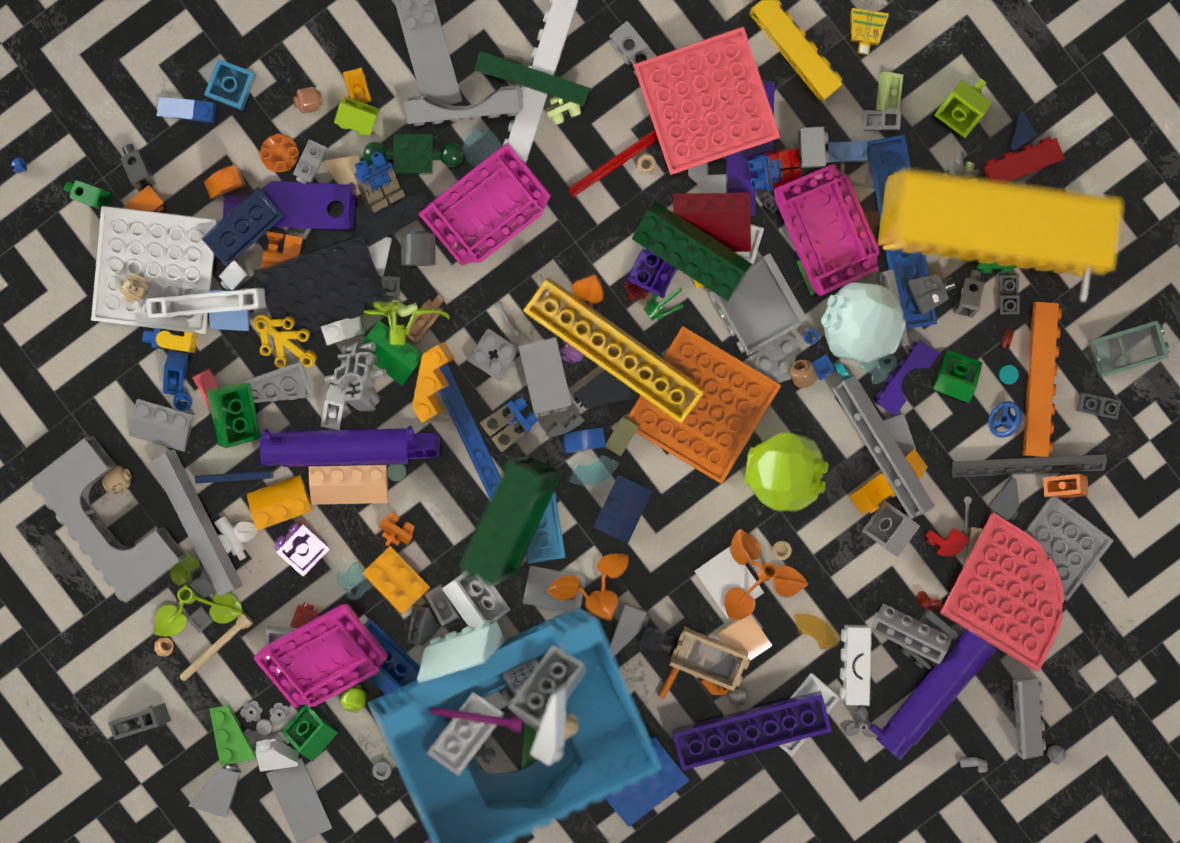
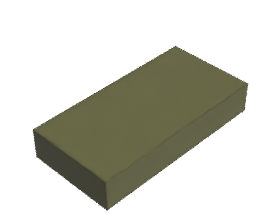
(622, 435)

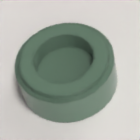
(396, 472)

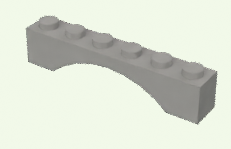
(425, 109)

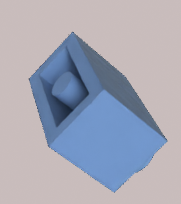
(847, 152)

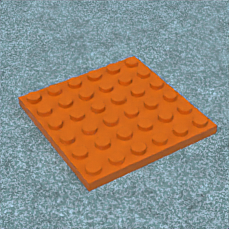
(721, 418)

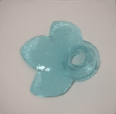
(879, 369)
(352, 579)

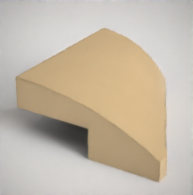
(343, 170)

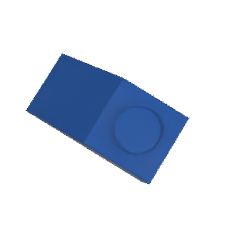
(175, 372)

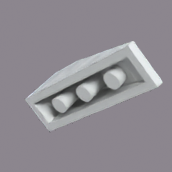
(551, 734)

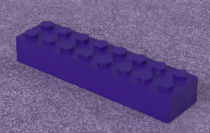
(751, 730)

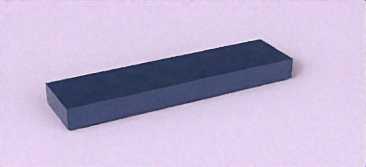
(234, 477)

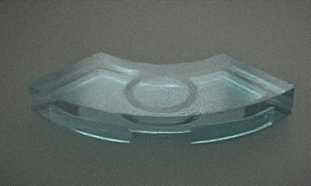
(594, 473)

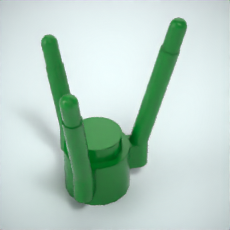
(654, 310)

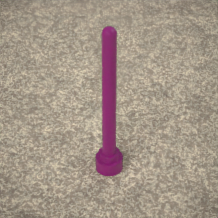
(513, 723)

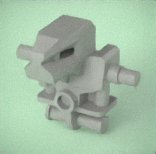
(358, 376)

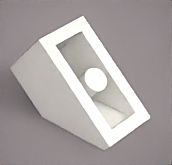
(234, 276)
(342, 330)
(333, 408)
(275, 755)

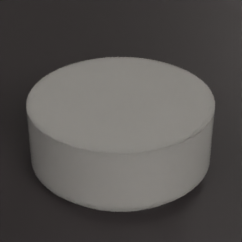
(382, 770)

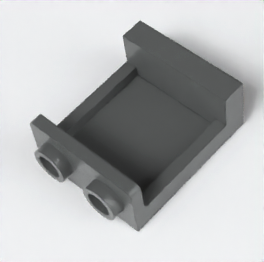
(935, 622)

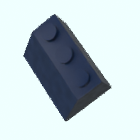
(623, 509)

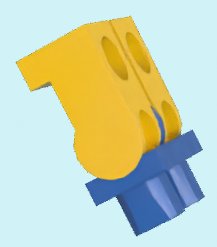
(164, 339)

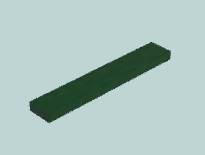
(532, 79)

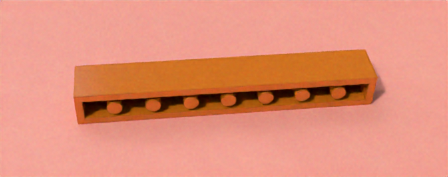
(1041, 379)

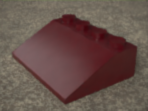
(719, 215)

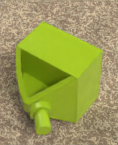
(964, 107)

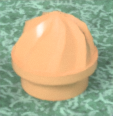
(163, 646)

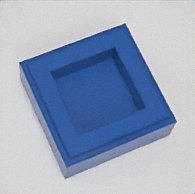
(823, 367)

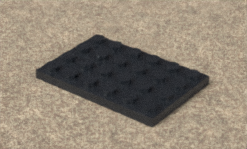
(323, 285)

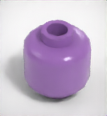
(570, 353)

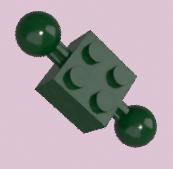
(415, 154)

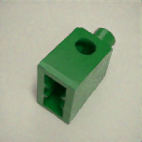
(88, 194)

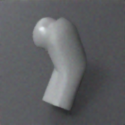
(974, 762)

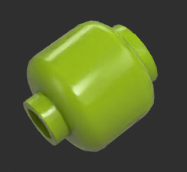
(353, 698)

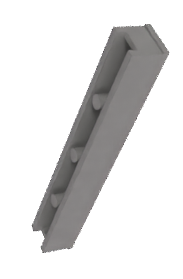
(883, 447)
(196, 523)

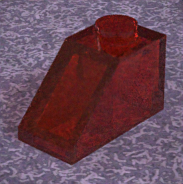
(304, 614)

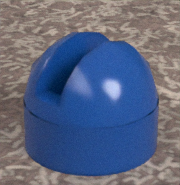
(19, 165)
(808, 339)

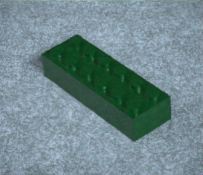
(691, 251)

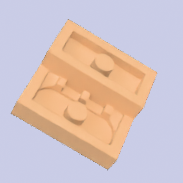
(745, 635)

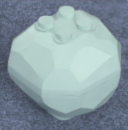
(863, 322)

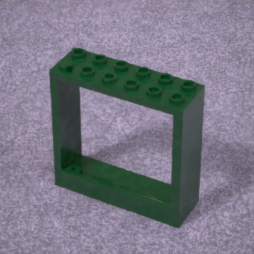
(510, 520)

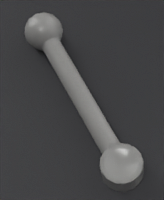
(499, 305)
(967, 500)

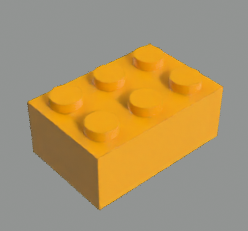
(395, 580)

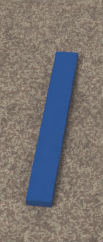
(469, 433)

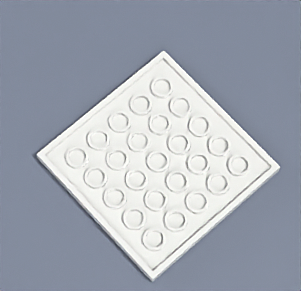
(162, 251)

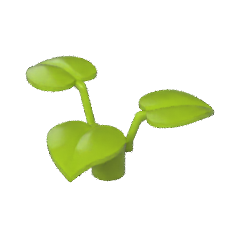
(397, 332)
(170, 620)

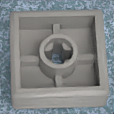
(481, 358)

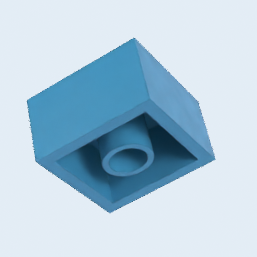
(230, 84)

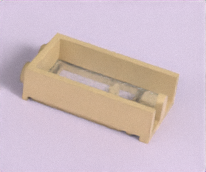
(709, 659)

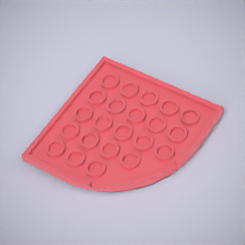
(1009, 593)

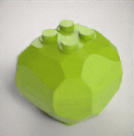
(786, 471)

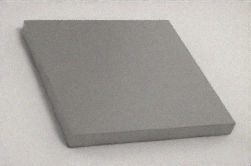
(1069, 541)

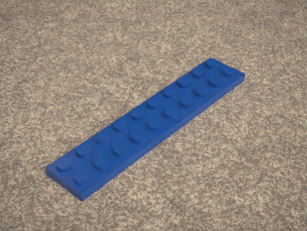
(887, 158)

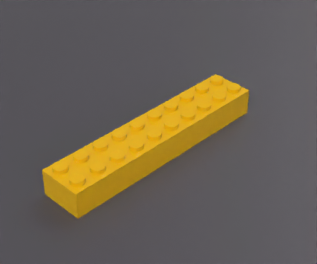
(614, 350)

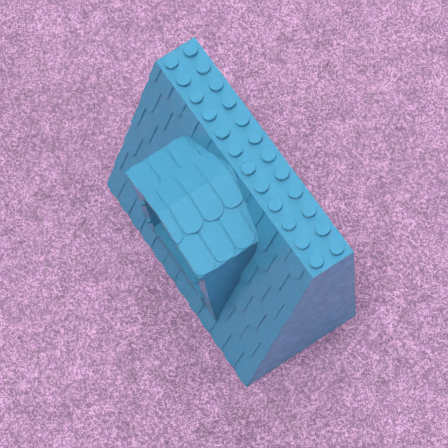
(497, 807)

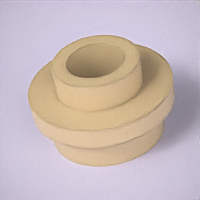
(646, 157)

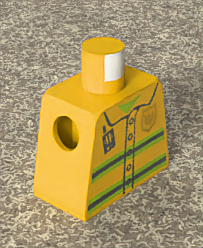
(866, 28)

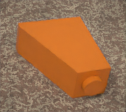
(224, 182)

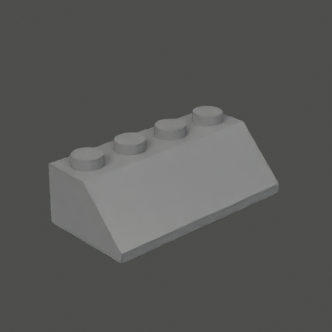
(552, 672)
(1028, 717)

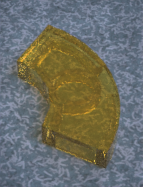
(817, 629)

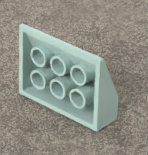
(460, 650)

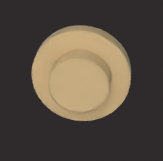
(781, 550)

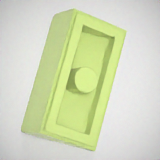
(889, 91)

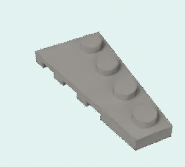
(281, 384)

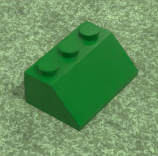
(397, 360)
(233, 414)

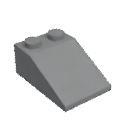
(628, 626)

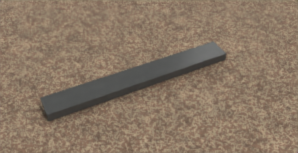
(1028, 466)

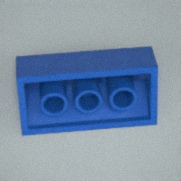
(398, 667)

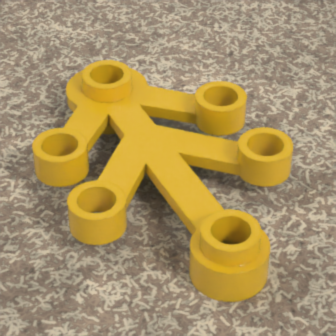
(282, 338)

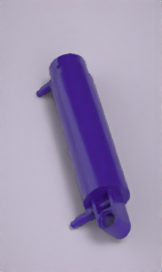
(347, 447)
(934, 694)

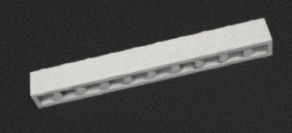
(545, 60)

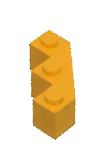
(431, 381)
(876, 490)

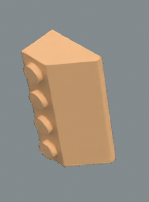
(348, 484)

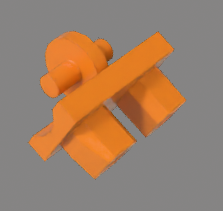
(394, 533)

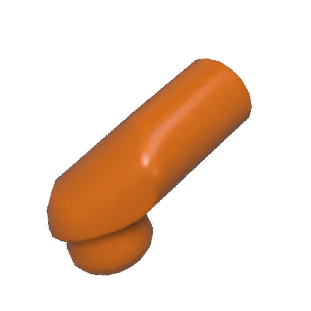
(714, 689)

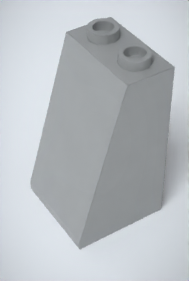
(545, 376)

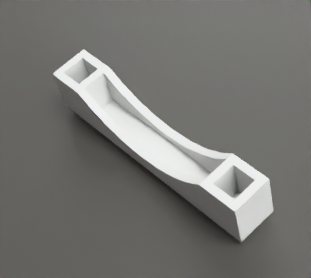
(206, 303)

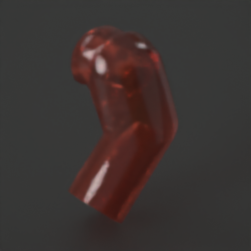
(926, 603)

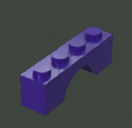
(892, 398)

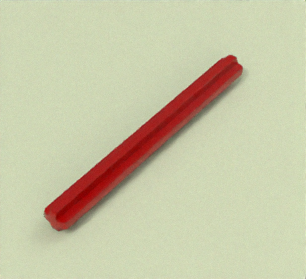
(614, 163)

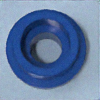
(180, 405)

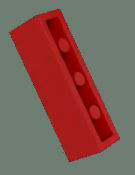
(1024, 162)

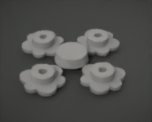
(265, 726)

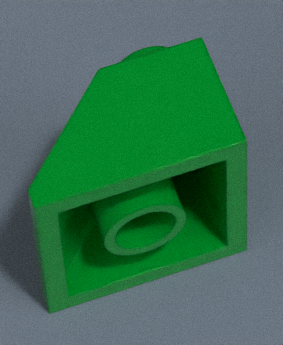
(958, 376)
(309, 732)

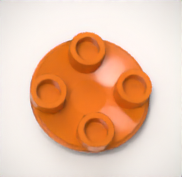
(279, 153)

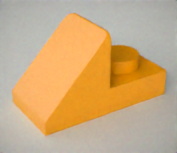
(357, 85)

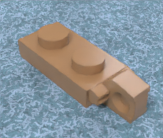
(424, 321)

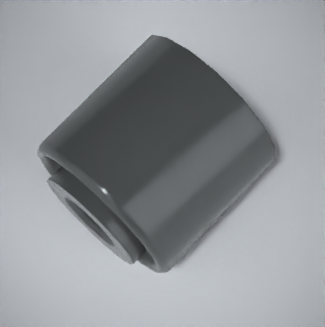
(418, 248)

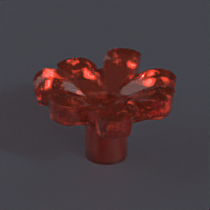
(634, 291)

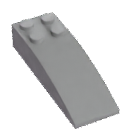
(428, 50)

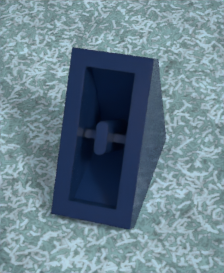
(1022, 131)

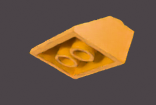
(279, 502)

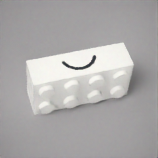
(856, 668)

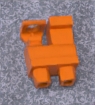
(291, 248)

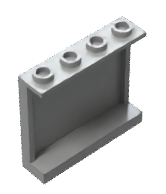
(761, 307)

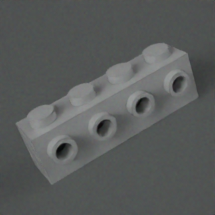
(911, 633)

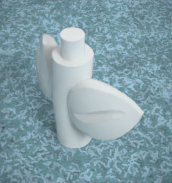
(234, 536)

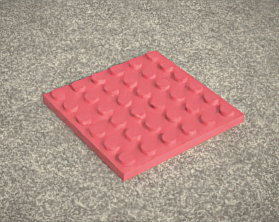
(707, 100)

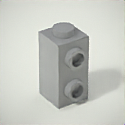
(310, 162)

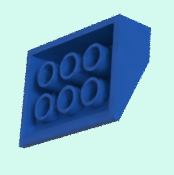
(642, 797)

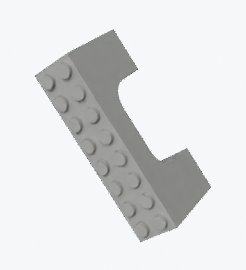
(67, 490)

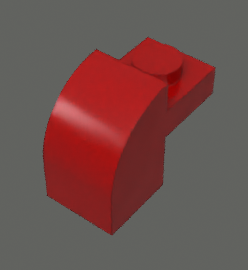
(951, 545)

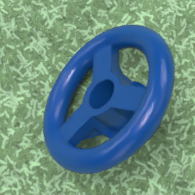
(1006, 420)

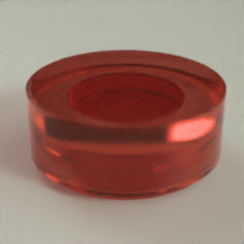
(1007, 339)

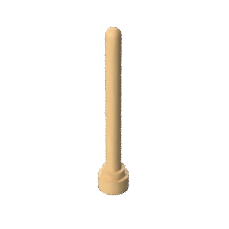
(242, 622)

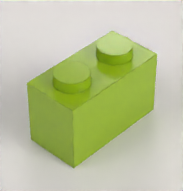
(357, 116)

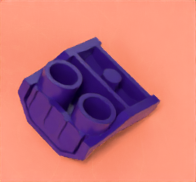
(651, 273)

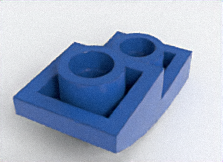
(584, 440)

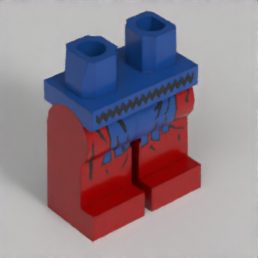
(775, 168)

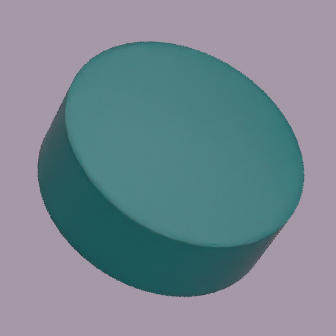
(842, 371)
(1008, 374)

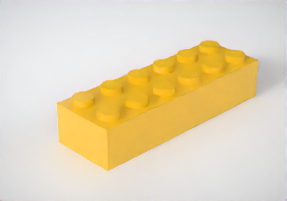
(796, 48)

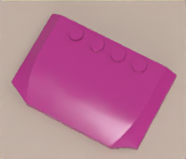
(487, 206)
(828, 228)
(322, 657)

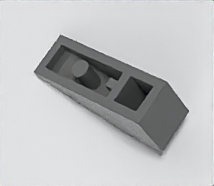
(139, 721)

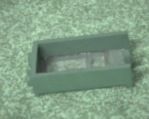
(1129, 348)

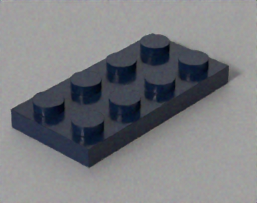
(242, 227)

